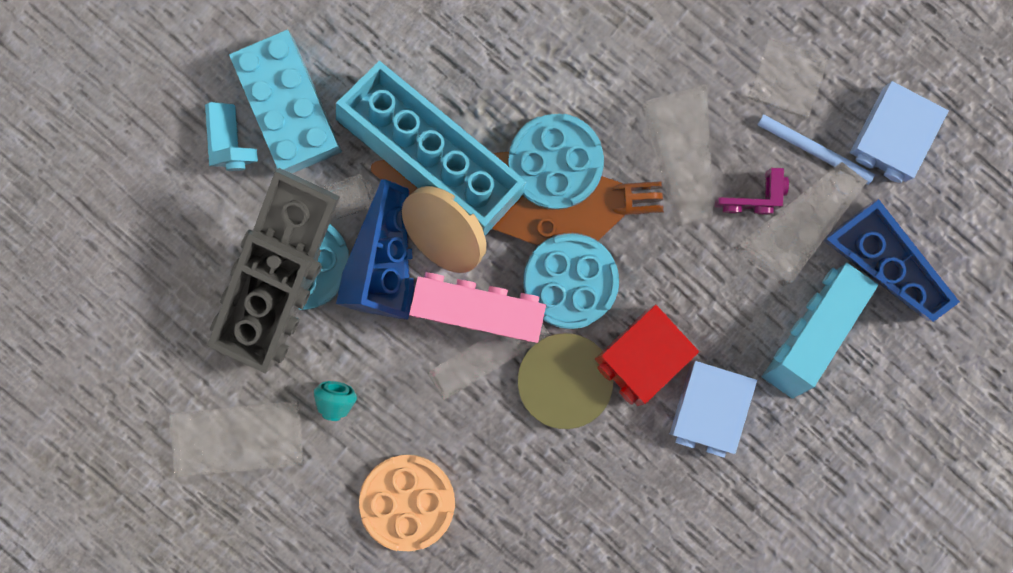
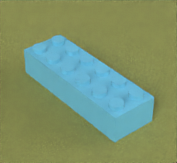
(428, 145)

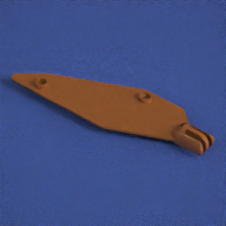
(536, 224)

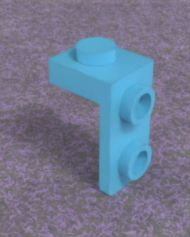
(223, 138)

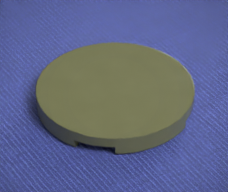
(562, 381)

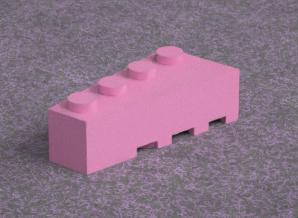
(477, 308)

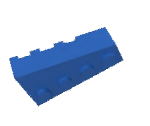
(889, 257)

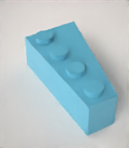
(820, 331)

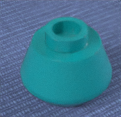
(334, 399)

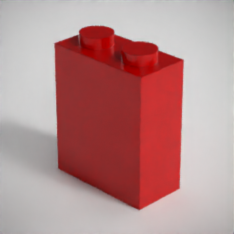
(646, 356)

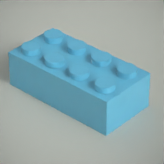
(285, 102)

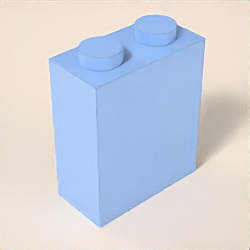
(898, 132)
(712, 408)

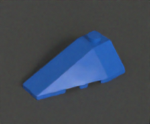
(378, 265)

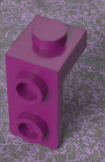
(775, 188)

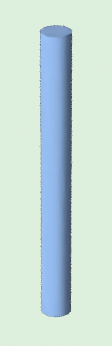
(811, 147)

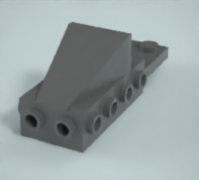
(273, 272)

